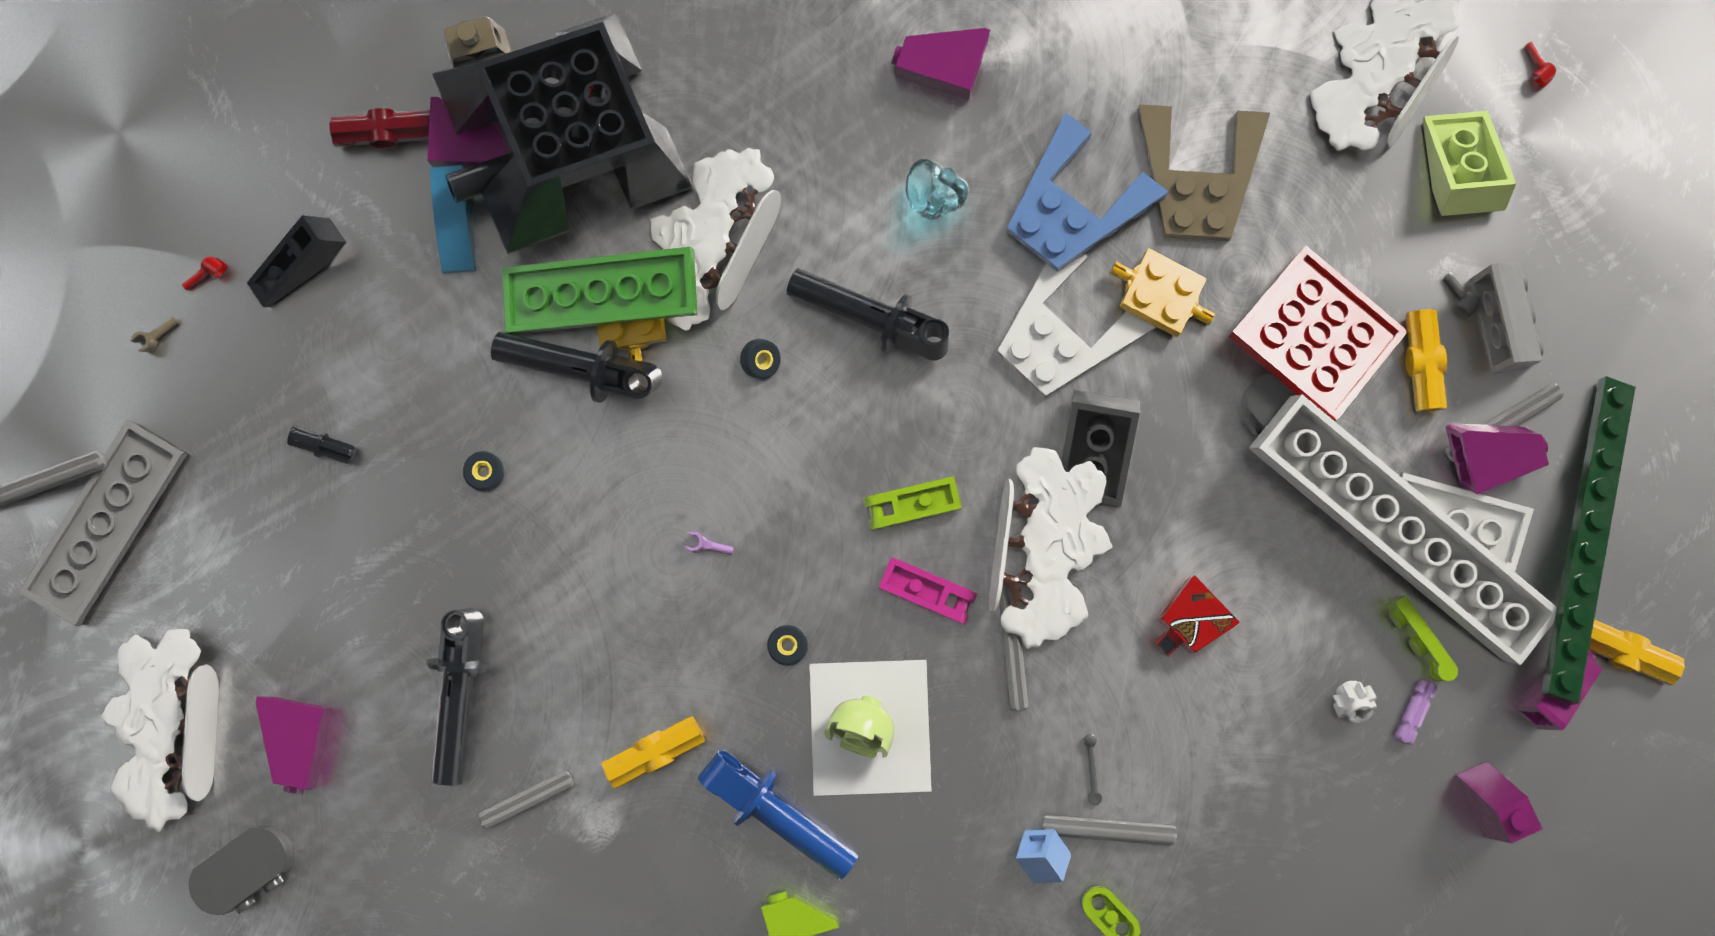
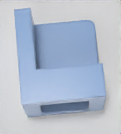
(1043, 856)

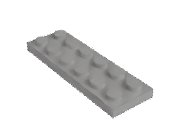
(102, 523)

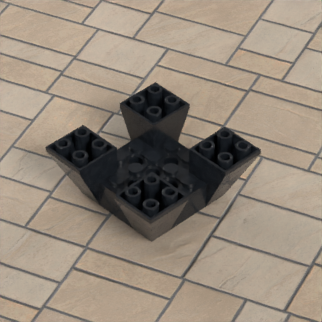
(618, 136)

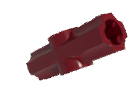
(380, 128)

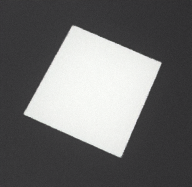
(904, 695)

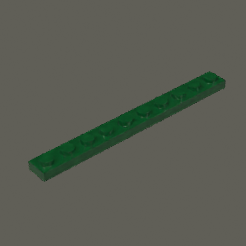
(1588, 541)

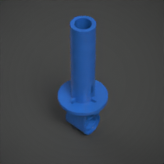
(753, 796)

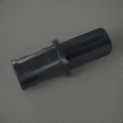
(321, 445)

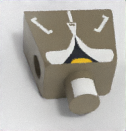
(474, 40)

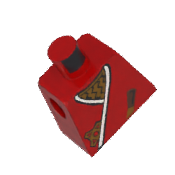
(1193, 619)

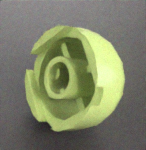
(861, 727)

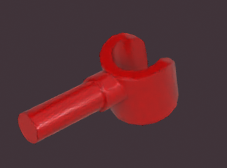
(1545, 70)
(209, 265)

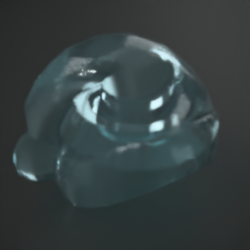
(934, 189)

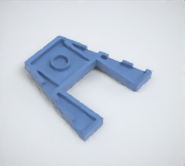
(1057, 224)

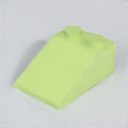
(1467, 164)

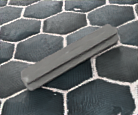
(526, 799)

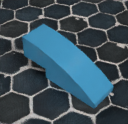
(452, 224)

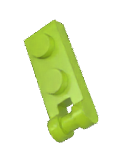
(914, 503)
(1422, 639)

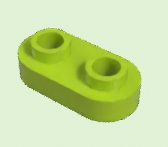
(1110, 914)

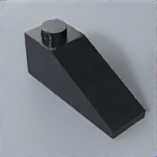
(297, 257)

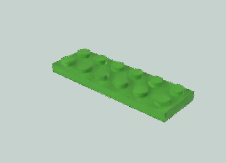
(600, 290)

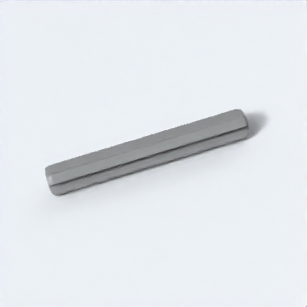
(1523, 410)
(52, 477)
(1013, 660)
(1111, 830)

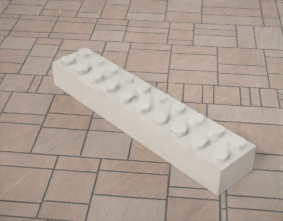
(1405, 529)

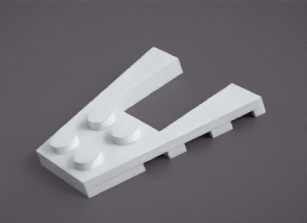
(1047, 349)

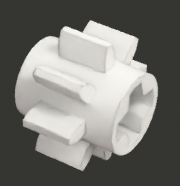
(1354, 701)

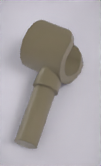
(151, 337)

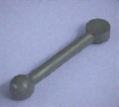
(1094, 796)

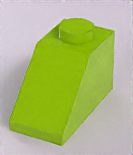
(795, 916)

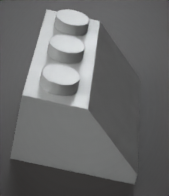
(1507, 317)

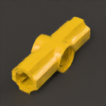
(1426, 360)
(1635, 653)
(653, 752)

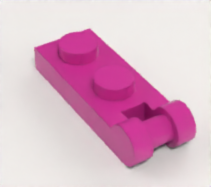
(926, 590)

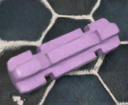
(1416, 711)

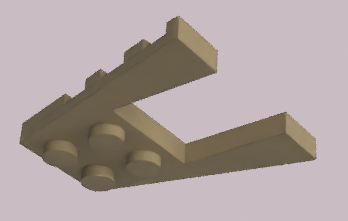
(1201, 202)

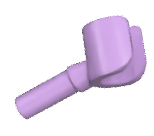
(708, 545)

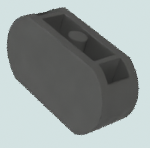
(1263, 401)
(242, 870)

